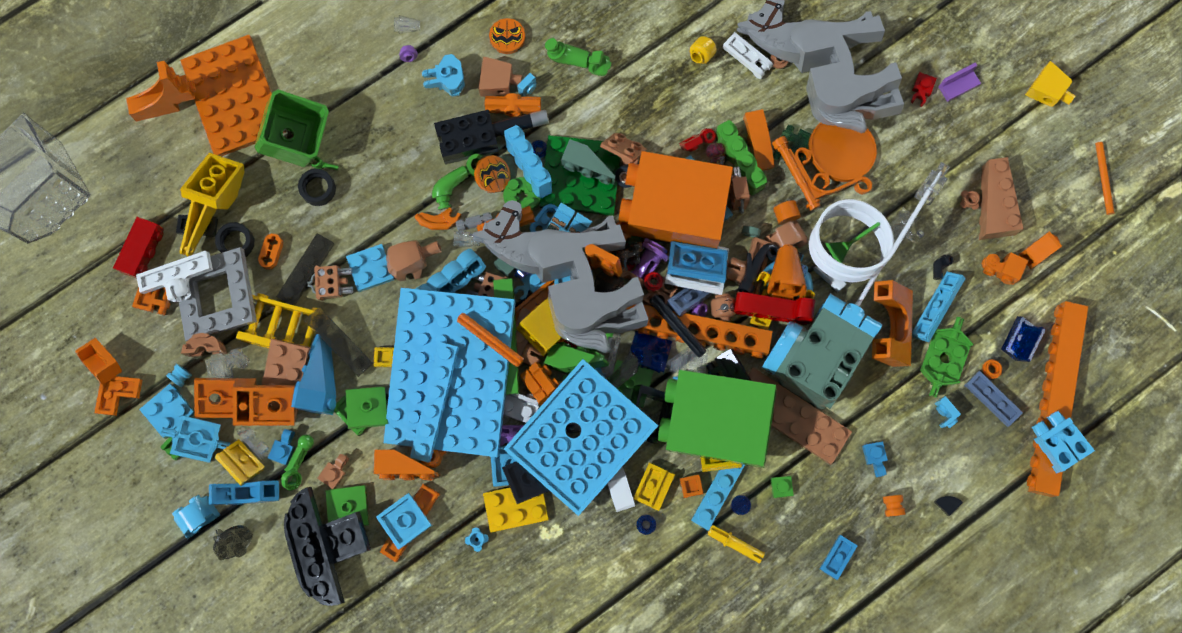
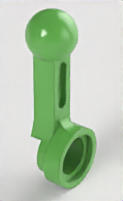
(305, 442)

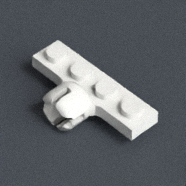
(175, 276)

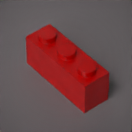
(138, 247)

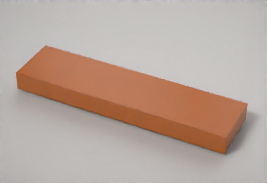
(425, 499)

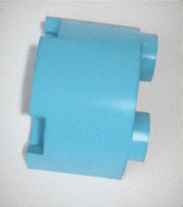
(195, 515)

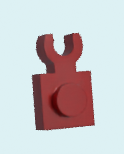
(923, 86)

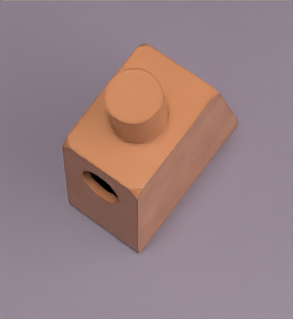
(497, 78)

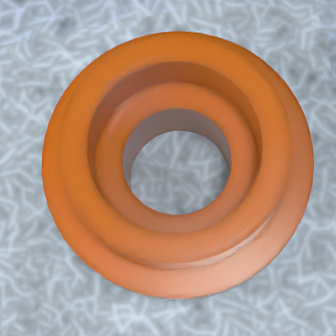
(997, 369)

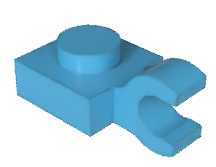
(282, 450)
(875, 455)

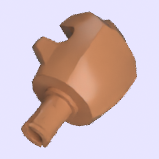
(409, 258)

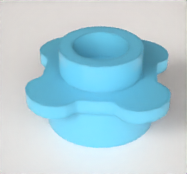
(483, 538)

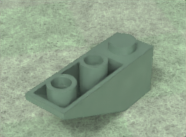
(584, 160)

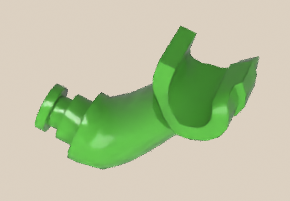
(571, 55)
(443, 187)

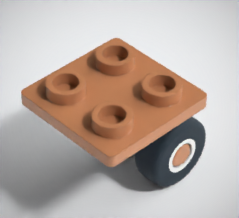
(626, 149)

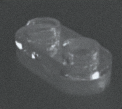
(249, 438)

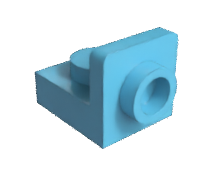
(947, 409)

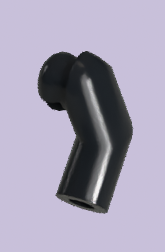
(940, 264)

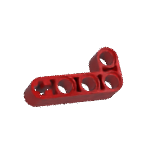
(775, 308)

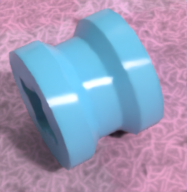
(179, 375)

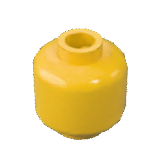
(702, 50)

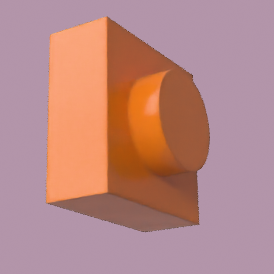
(691, 486)

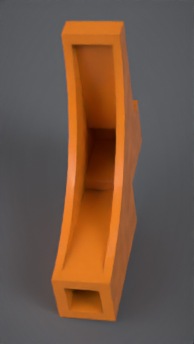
(162, 96)

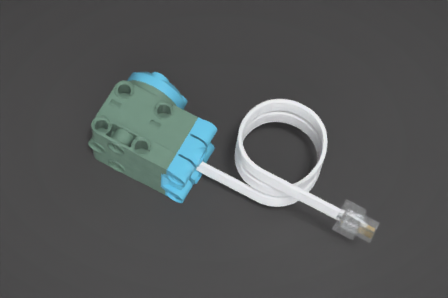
(822, 359)

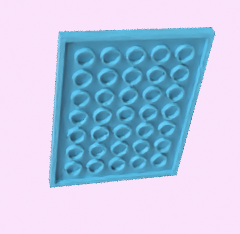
(479, 379)

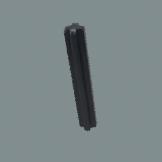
(677, 326)

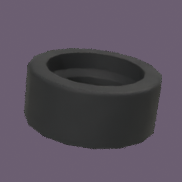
(307, 177)
(226, 229)

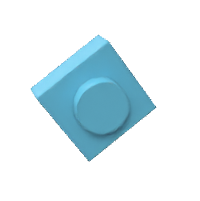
(527, 85)

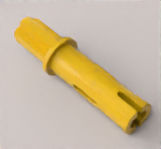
(735, 543)

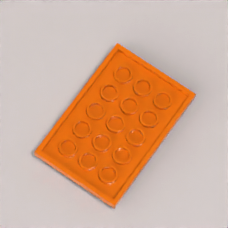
(229, 93)

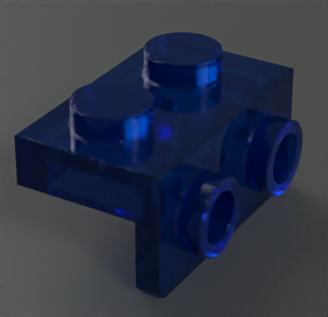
(1022, 340)

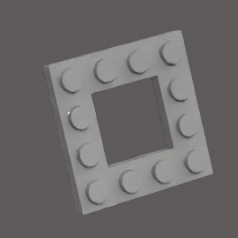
(242, 310)

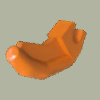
(438, 222)

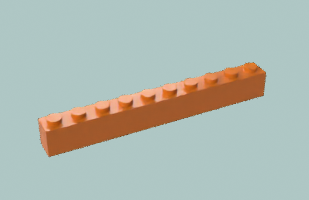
(1058, 388)

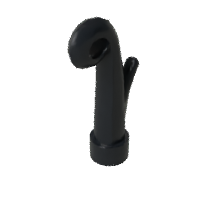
(753, 267)

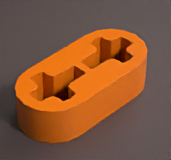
(274, 253)

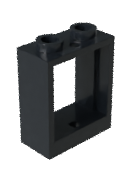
(666, 411)

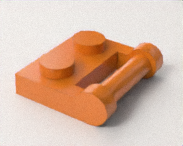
(602, 259)

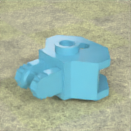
(448, 74)

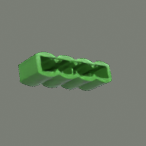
(738, 154)

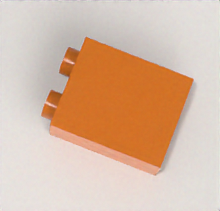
(676, 199)

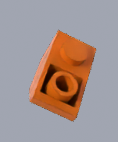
(1041, 249)

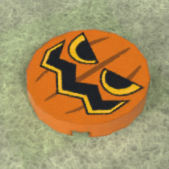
(507, 36)
(492, 174)

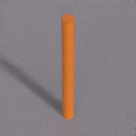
(1104, 178)

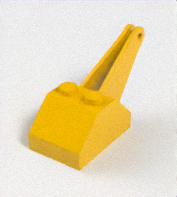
(209, 188)

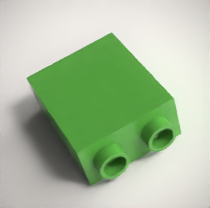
(719, 418)

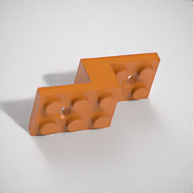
(244, 401)

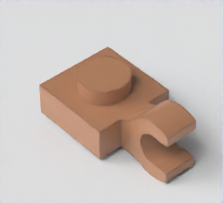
(333, 473)

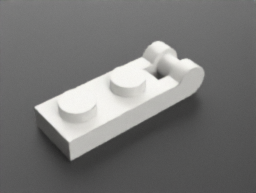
(747, 55)

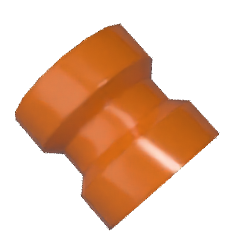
(893, 505)

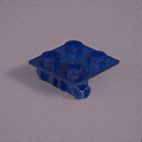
(651, 351)

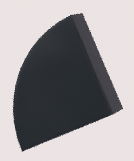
(948, 504)

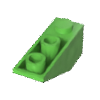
(565, 359)

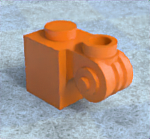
(1008, 271)

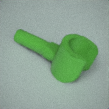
(321, 164)

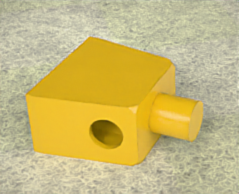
(1051, 86)

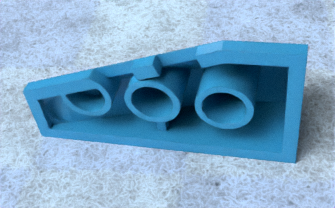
(317, 387)

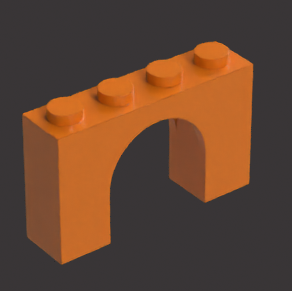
(899, 302)

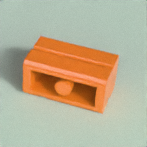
(539, 382)

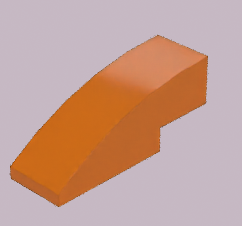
(759, 139)

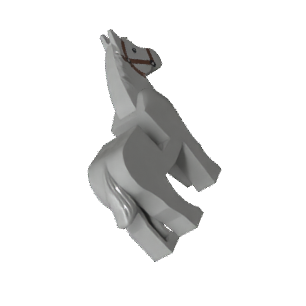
(823, 49)
(552, 254)

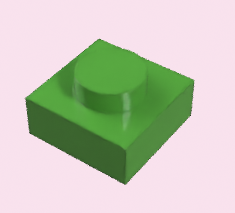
(782, 487)

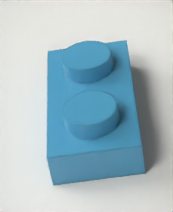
(838, 557)

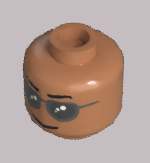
(723, 307)

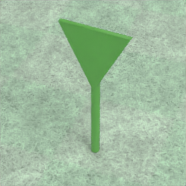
(840, 249)

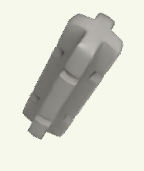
(473, 221)

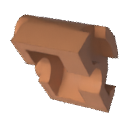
(790, 234)
(203, 342)

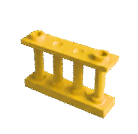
(250, 335)

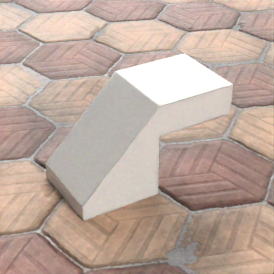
(620, 491)

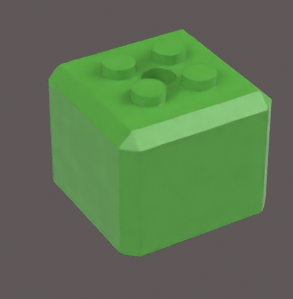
(301, 117)

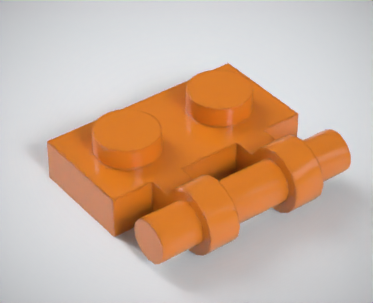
(149, 300)

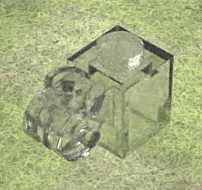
(221, 365)

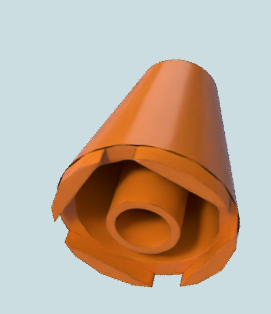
(787, 275)

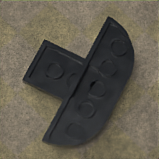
(318, 546)

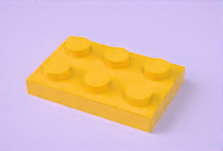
(506, 514)

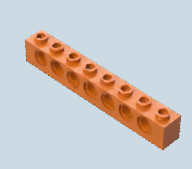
(760, 336)

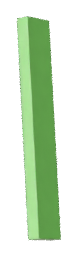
(505, 289)

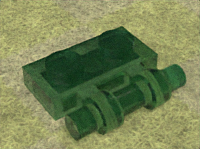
(800, 140)

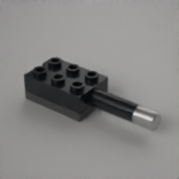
(477, 134)

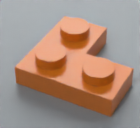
(111, 391)

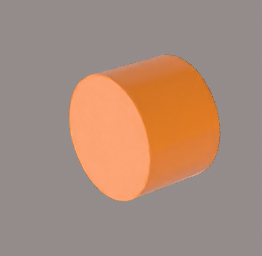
(787, 212)

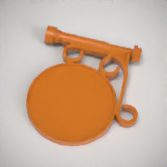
(837, 154)

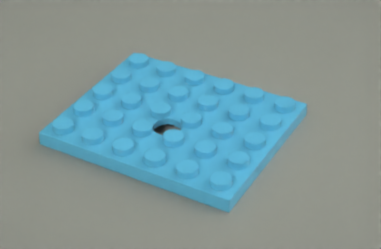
(581, 465)

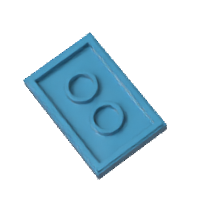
(697, 262)

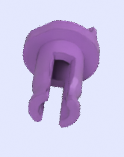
(650, 258)

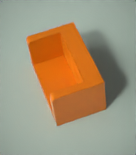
(98, 361)

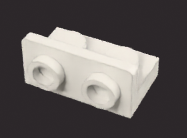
(520, 407)

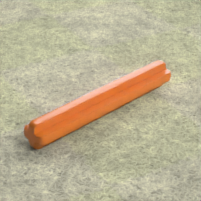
(490, 339)

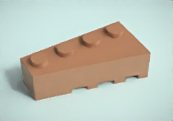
(999, 202)

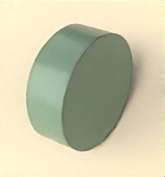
(751, 231)

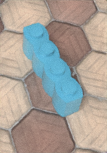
(528, 161)
(455, 273)

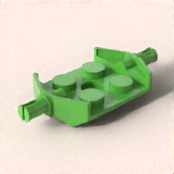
(956, 346)

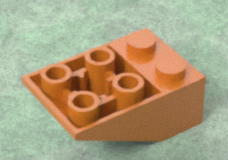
(394, 464)

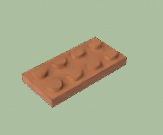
(284, 365)

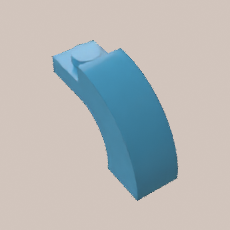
(246, 494)

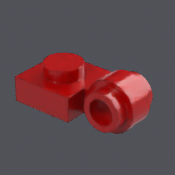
(691, 143)

